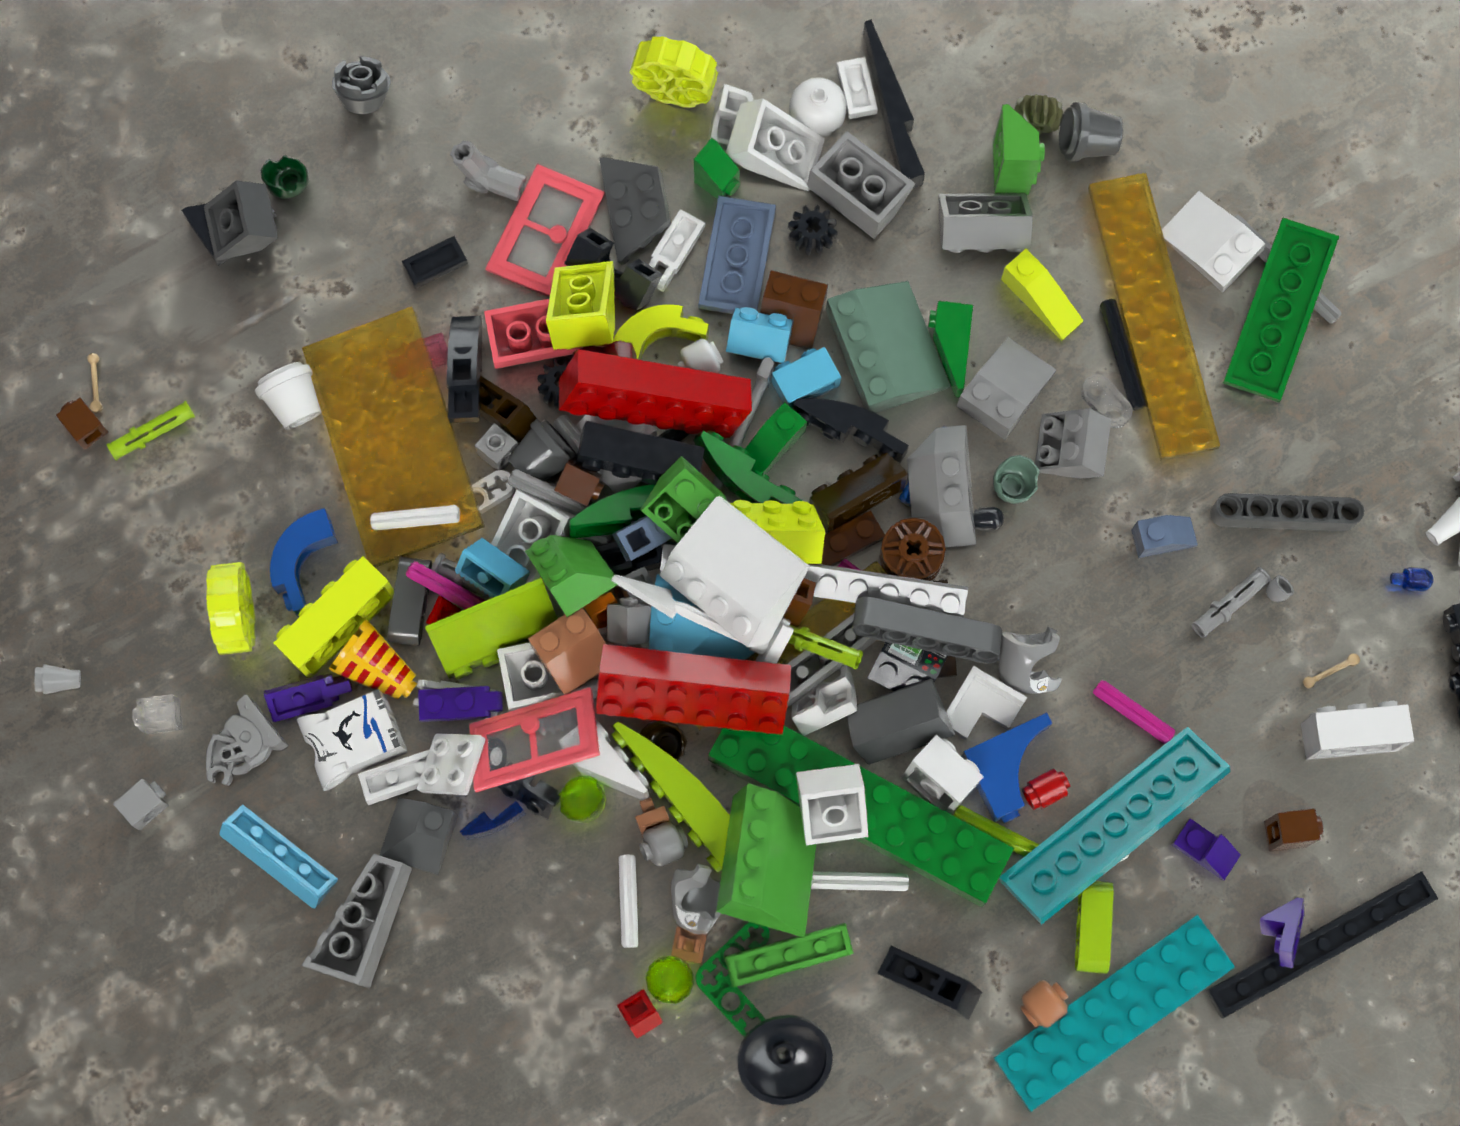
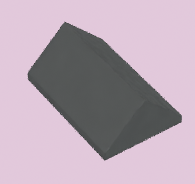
(899, 722)

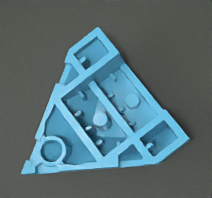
(688, 637)

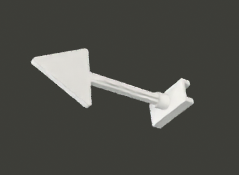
(662, 599)

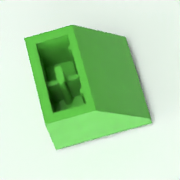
(680, 499)

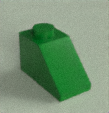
(716, 171)

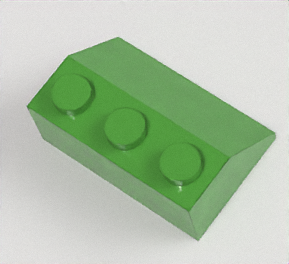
(1015, 153)
(571, 570)

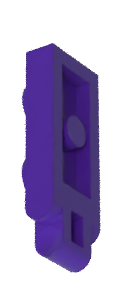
(458, 703)

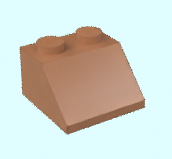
(570, 650)

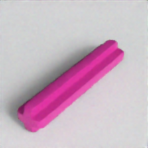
(442, 586)
(1134, 712)

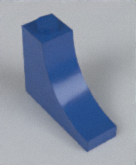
(999, 765)

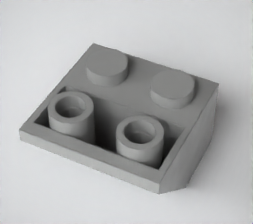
(1073, 443)

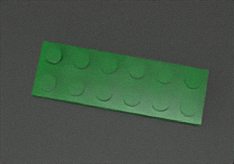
(1281, 309)

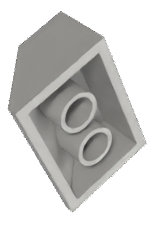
(859, 184)
(985, 222)

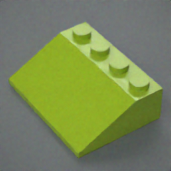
(501, 622)

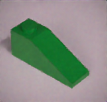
(951, 337)
(776, 438)

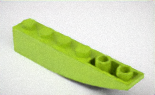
(686, 794)

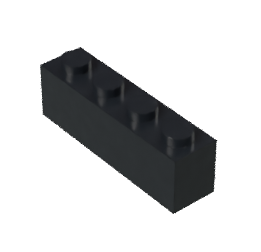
(632, 452)

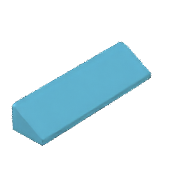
(277, 856)

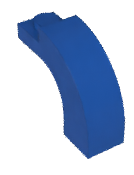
(292, 549)

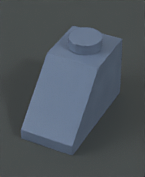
(1163, 535)

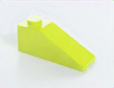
(1041, 294)

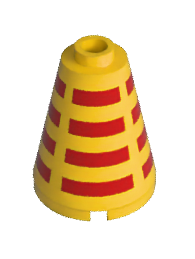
(374, 663)

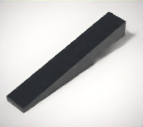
(894, 108)

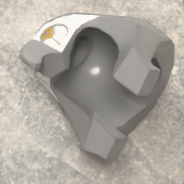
(1019, 656)
(695, 899)

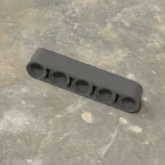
(1299, 505)
(927, 630)

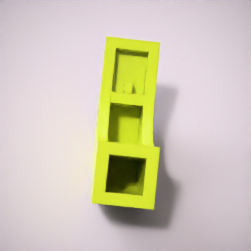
(658, 323)

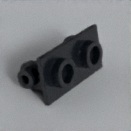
(537, 799)

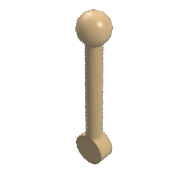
(95, 405)
(1352, 660)

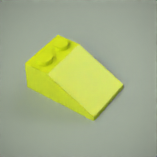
(582, 306)

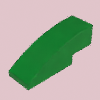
(610, 513)

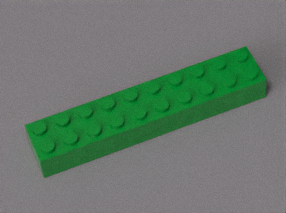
(897, 820)

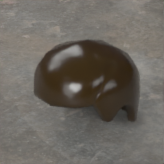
(667, 737)

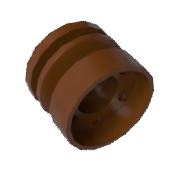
(911, 534)

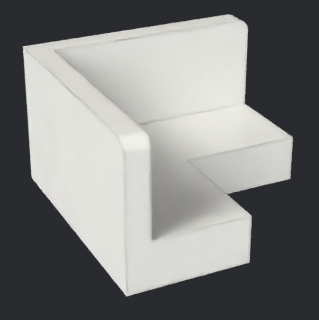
(983, 696)

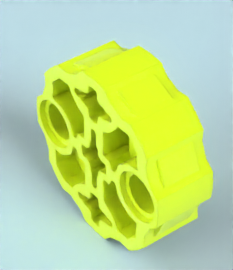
(674, 72)
(230, 608)

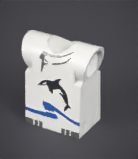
(352, 737)

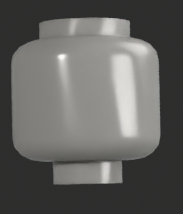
(663, 843)

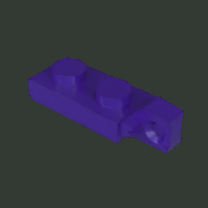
(305, 695)

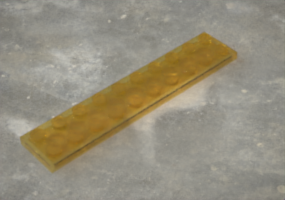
(1153, 316)

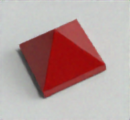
(441, 610)

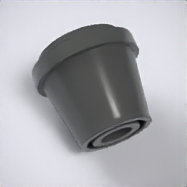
(1089, 133)
(542, 451)

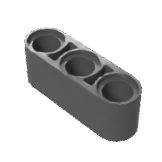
(408, 606)

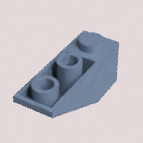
(639, 538)

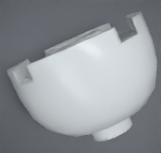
(819, 105)

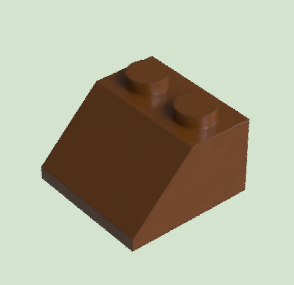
(797, 300)

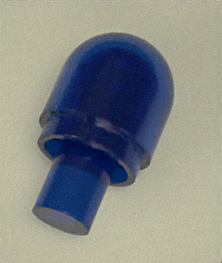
(1413, 579)

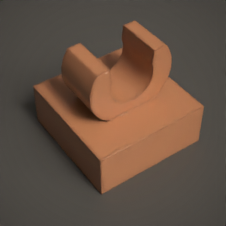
(650, 816)
(689, 946)

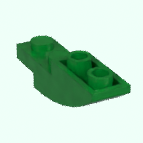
(734, 468)

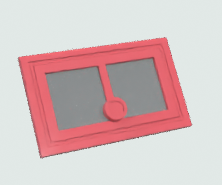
(543, 229)
(536, 739)

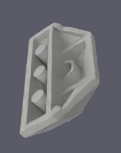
(942, 485)

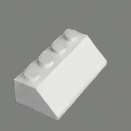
(528, 680)

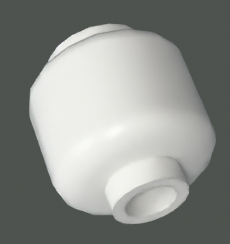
(701, 356)

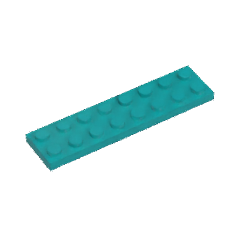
(1114, 825)
(1114, 1013)

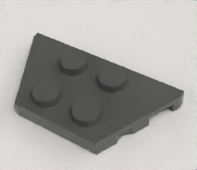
(634, 204)

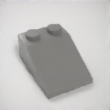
(1005, 388)

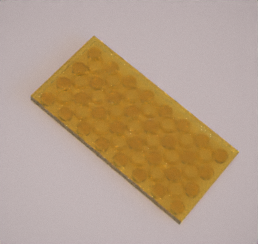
(391, 433)

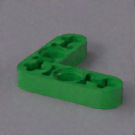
(724, 986)

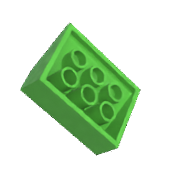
(766, 862)

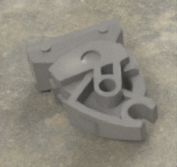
(246, 739)

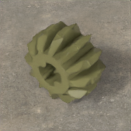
(1041, 112)

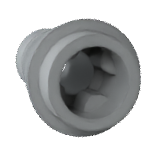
(56, 679)

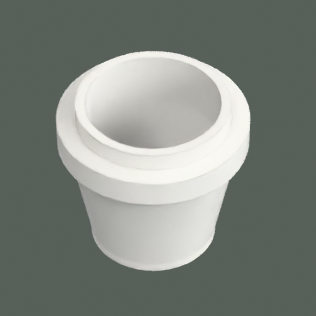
(290, 394)

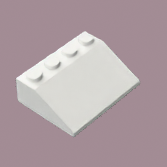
(735, 573)

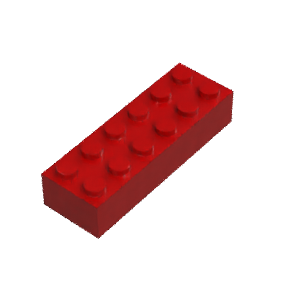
(654, 394)
(693, 689)

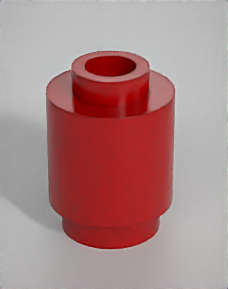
(1046, 789)

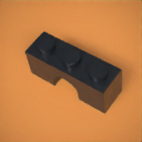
(631, 287)

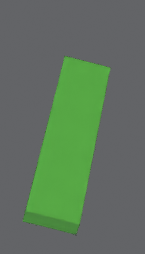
(788, 955)

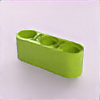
(1094, 928)

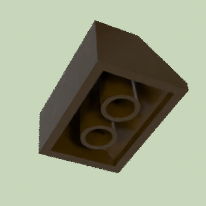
(858, 491)

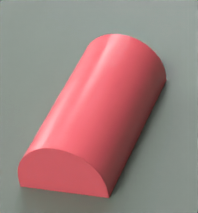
(521, 334)

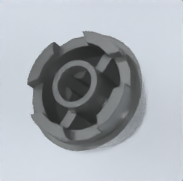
(361, 85)

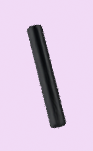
(1123, 354)

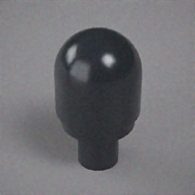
(988, 518)

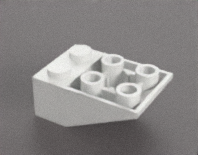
(612, 768)

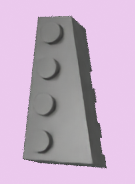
(362, 924)

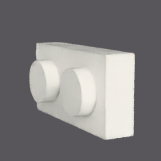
(857, 87)

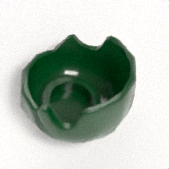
(285, 177)

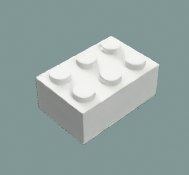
(1357, 730)

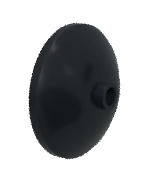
(787, 1075)

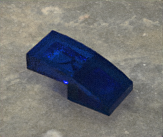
(484, 826)

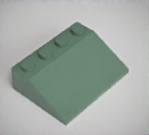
(886, 345)

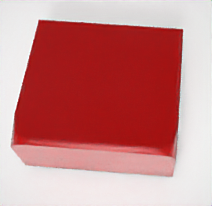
(640, 1013)

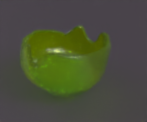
(582, 799)
(669, 979)

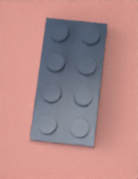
(736, 255)

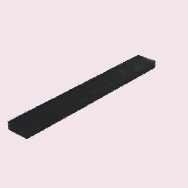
(1323, 944)

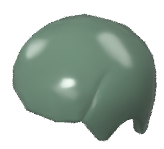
(1016, 479)

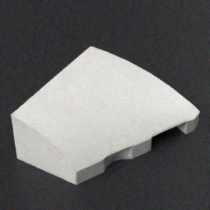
(725, 113)
(825, 703)

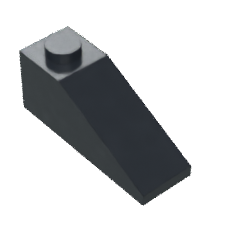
(930, 982)

